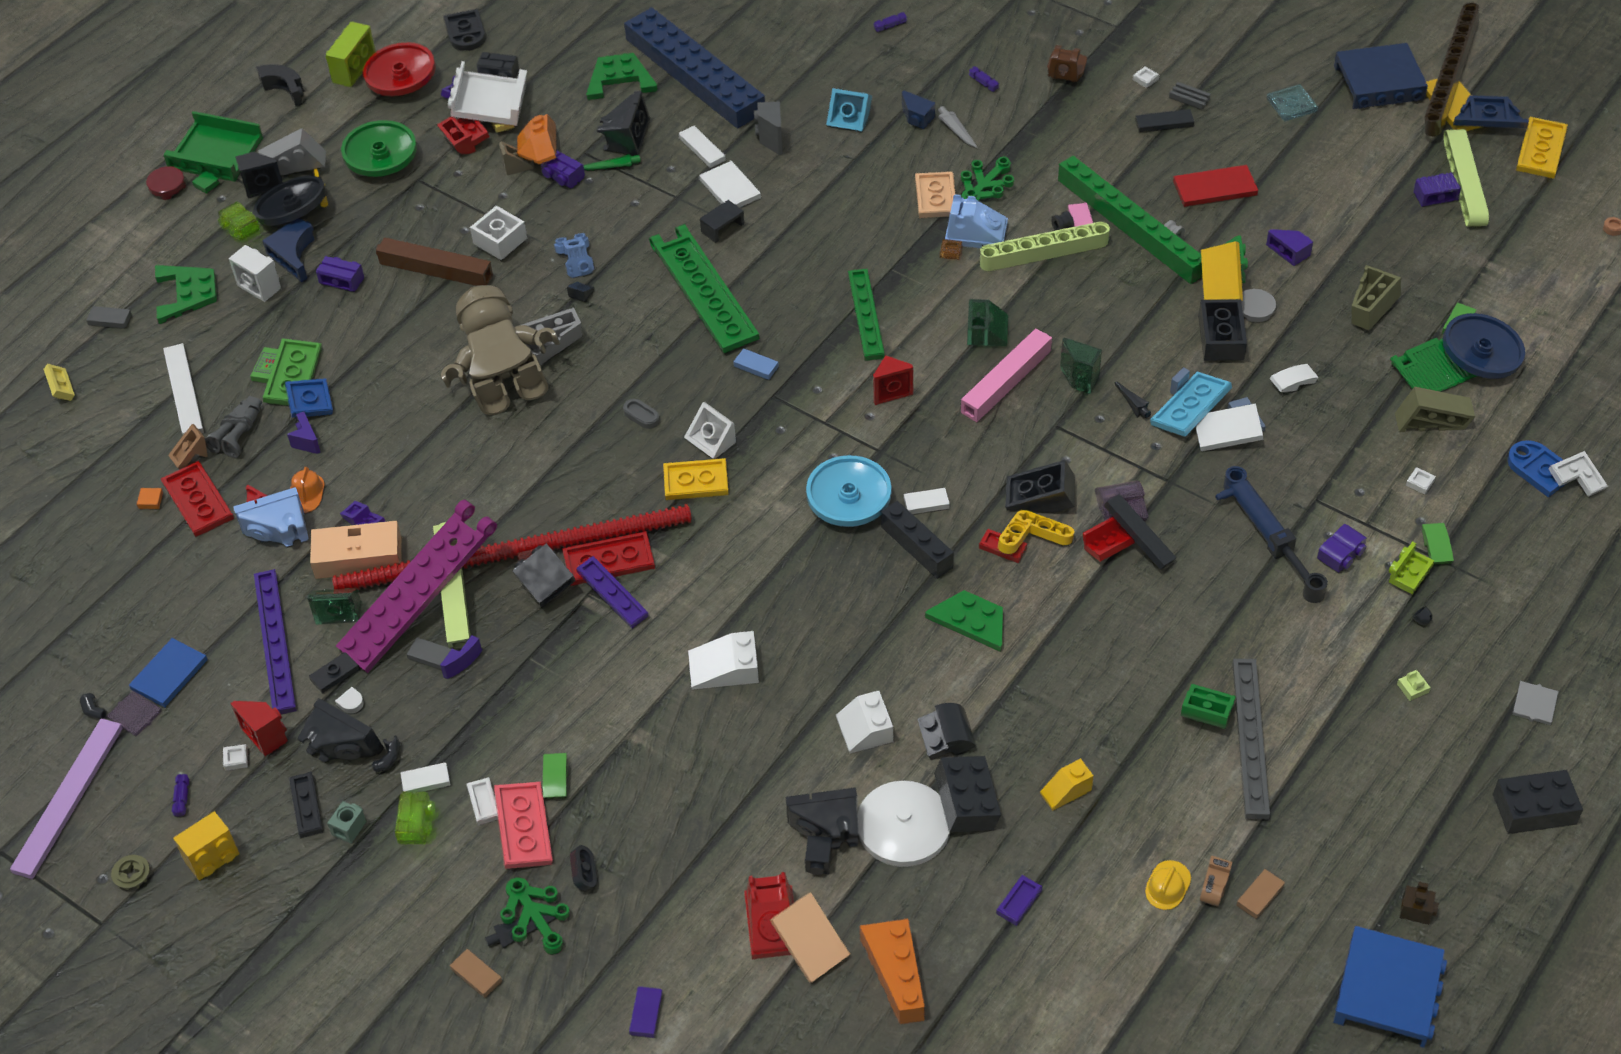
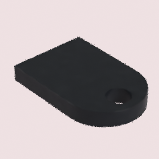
(463, 28)

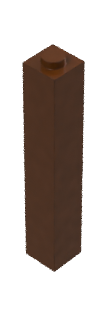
(434, 262)

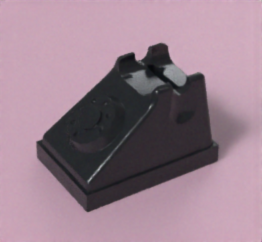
(626, 125)
(338, 735)
(826, 815)

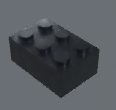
(1222, 329)
(967, 794)
(1537, 801)

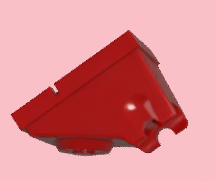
(765, 900)

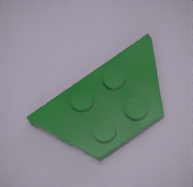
(970, 617)

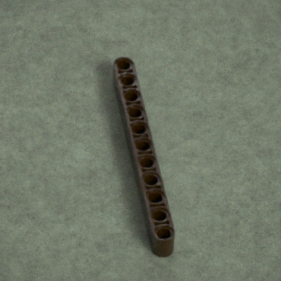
(1451, 69)

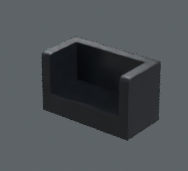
(720, 217)

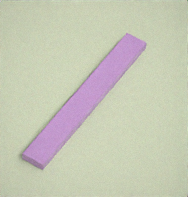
(66, 799)

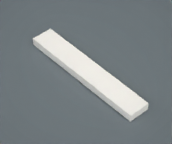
(182, 387)

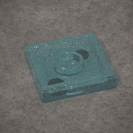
(1292, 102)

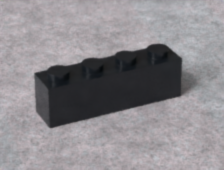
(917, 539)

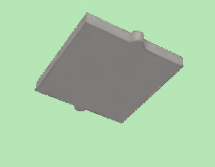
(1535, 703)

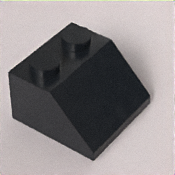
(258, 173)

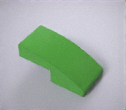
(1437, 543)
(555, 775)

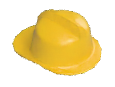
(1167, 885)

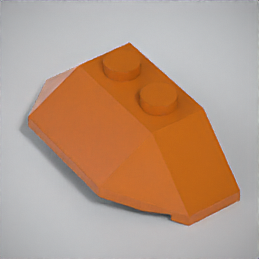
(538, 140)

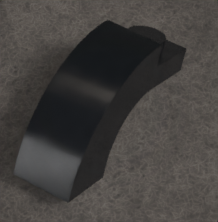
(283, 78)

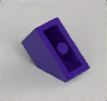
(1290, 245)

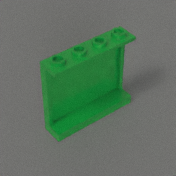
(213, 145)

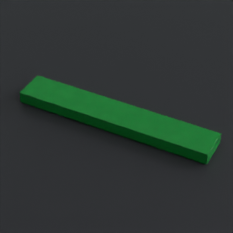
(866, 314)

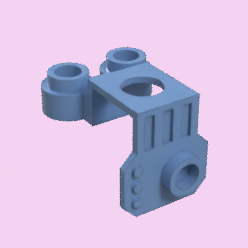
(578, 261)

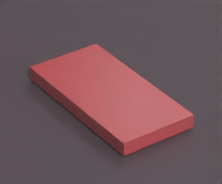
(522, 825)

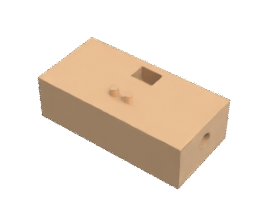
(354, 548)

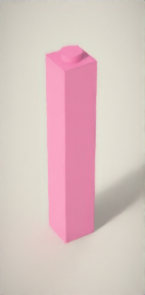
(1006, 375)

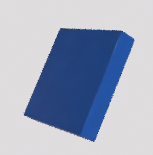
(309, 397)

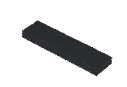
(1140, 531)

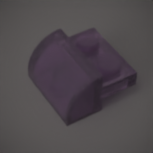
(1130, 491)

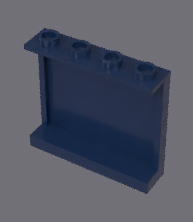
(1381, 75)

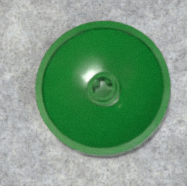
(379, 148)

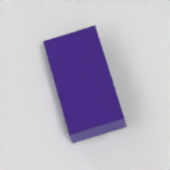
(1019, 900)
(646, 1012)

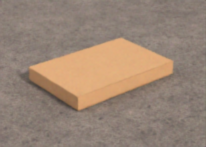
(934, 194)
(809, 937)

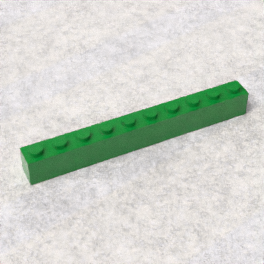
(1131, 219)

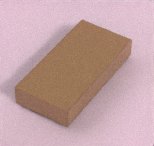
(1260, 894)
(476, 973)

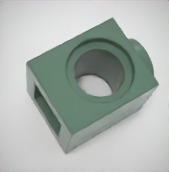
(347, 830)

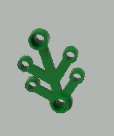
(1002, 166)
(534, 910)

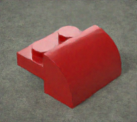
(463, 133)

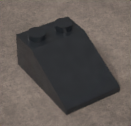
(1042, 489)

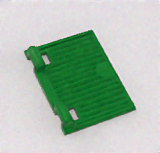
(1430, 367)

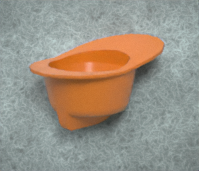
(309, 488)

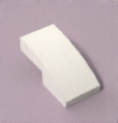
(1292, 377)

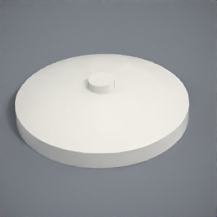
(902, 823)

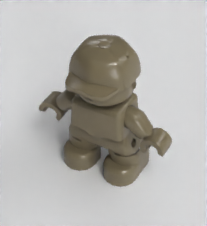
(497, 350)

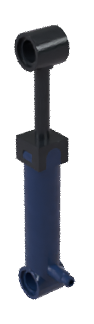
(1279, 540)

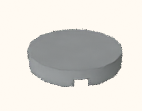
(1258, 305)

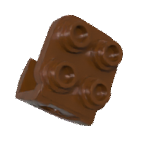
(1066, 64)

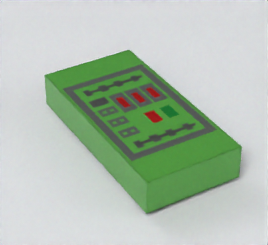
(264, 365)

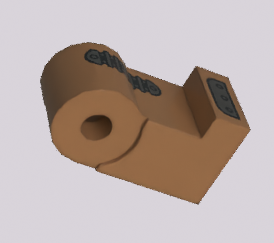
(1215, 881)

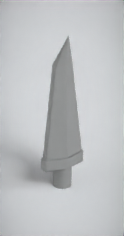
(955, 125)

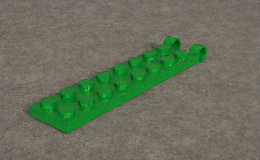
(705, 290)

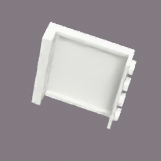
(487, 97)

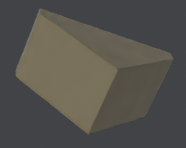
(511, 161)

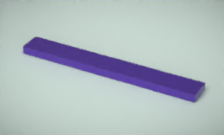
(275, 642)

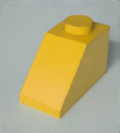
(1068, 784)

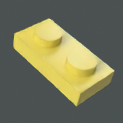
(59, 382)

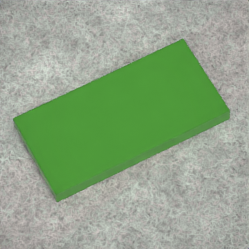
(293, 362)

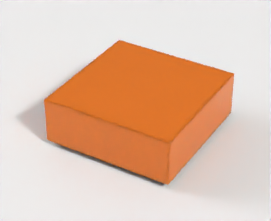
(149, 498)

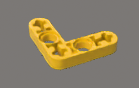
(1030, 522)

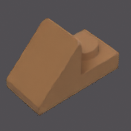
(190, 444)

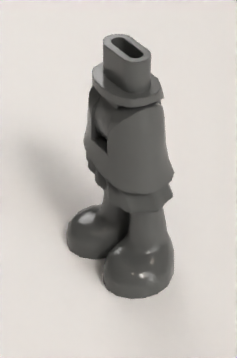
(236, 422)

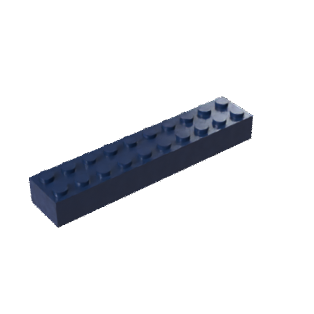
(694, 67)

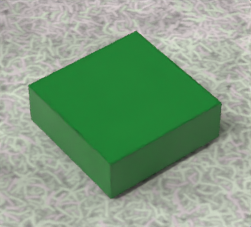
(205, 182)

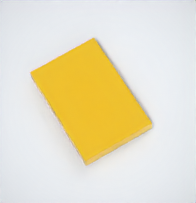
(1222, 272)
(695, 479)

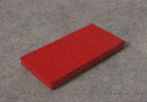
(1215, 185)
(197, 498)
(618, 555)

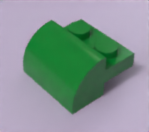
(1208, 706)

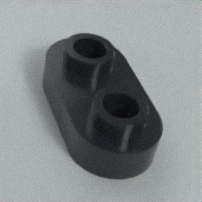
(583, 868)

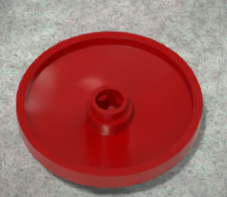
(399, 69)

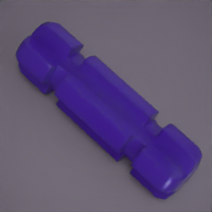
(890, 21)
(984, 79)
(180, 795)

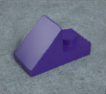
(303, 437)

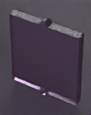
(134, 713)

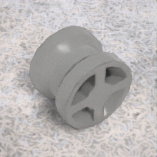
(1178, 230)

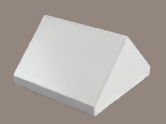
(711, 431)

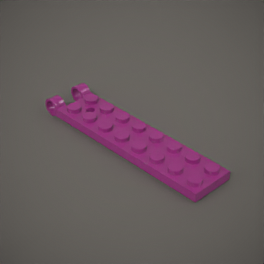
(415, 587)

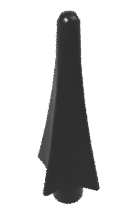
(1137, 403)

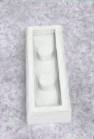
(702, 146)

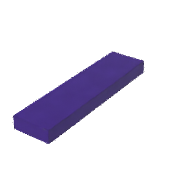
(612, 592)

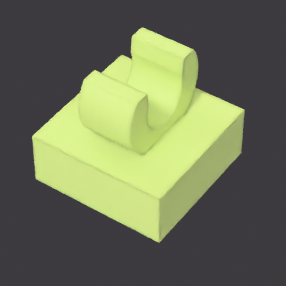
(1413, 685)

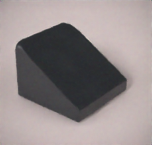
(580, 291)

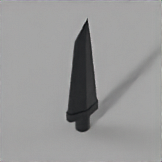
(503, 932)

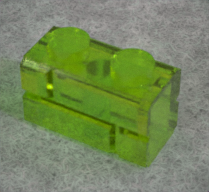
(413, 818)

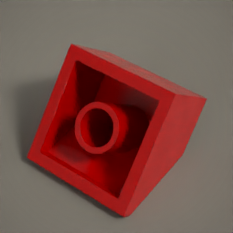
(260, 724)

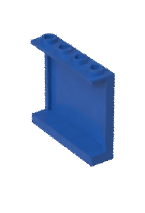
(1391, 984)

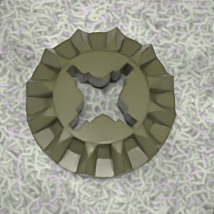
(125, 866)

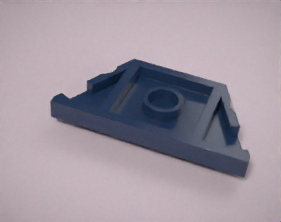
(1490, 112)

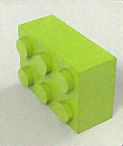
(350, 54)

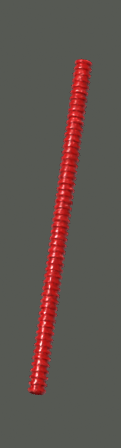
(510, 549)

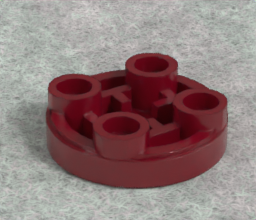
(165, 182)

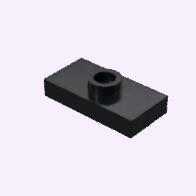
(334, 672)

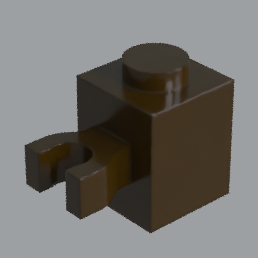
(1418, 904)

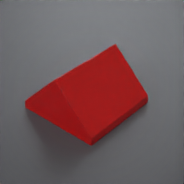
(892, 380)

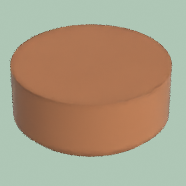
(1612, 226)

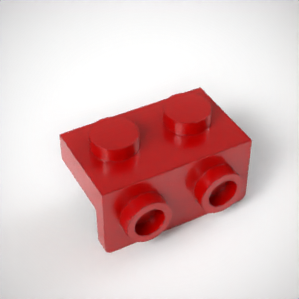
(1106, 539)

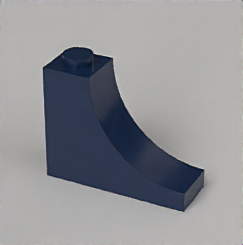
(288, 244)

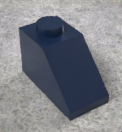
(917, 109)

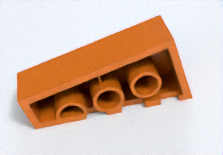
(894, 960)

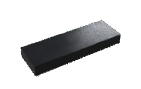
(1164, 120)
(305, 804)

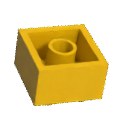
(206, 846)

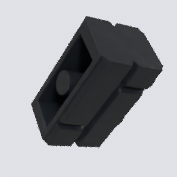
(498, 65)

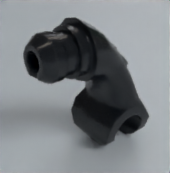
(388, 760)

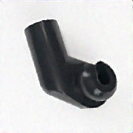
(89, 708)

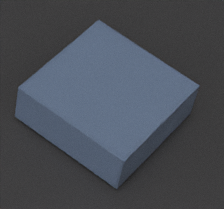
(1179, 380)

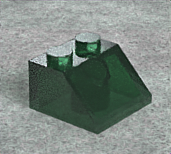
(1080, 364)
(335, 605)

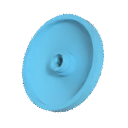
(848, 490)

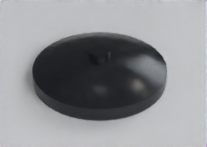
(290, 200)

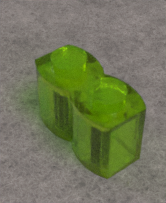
(238, 221)

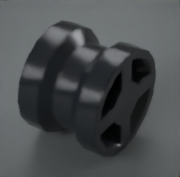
(1062, 221)

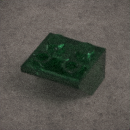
(986, 324)

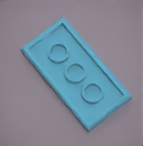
(1191, 403)

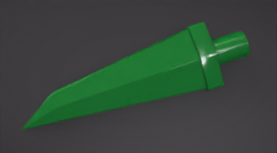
(615, 162)

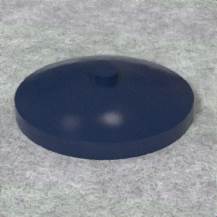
(1483, 345)

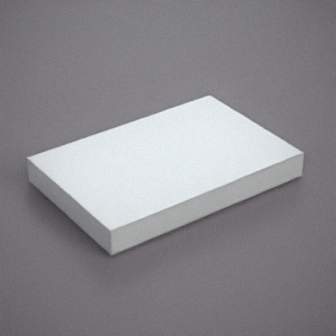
(730, 184)
(1229, 427)

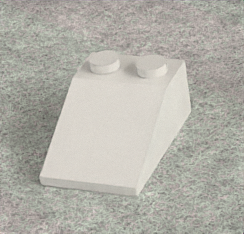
(724, 662)

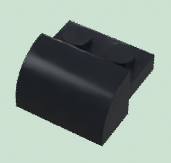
(946, 730)

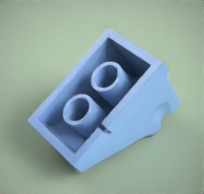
(975, 223)
(274, 518)

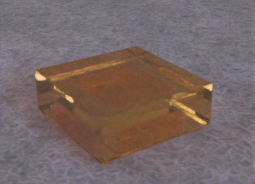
(950, 249)

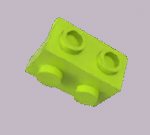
(1410, 569)

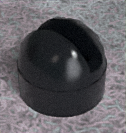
(1423, 616)

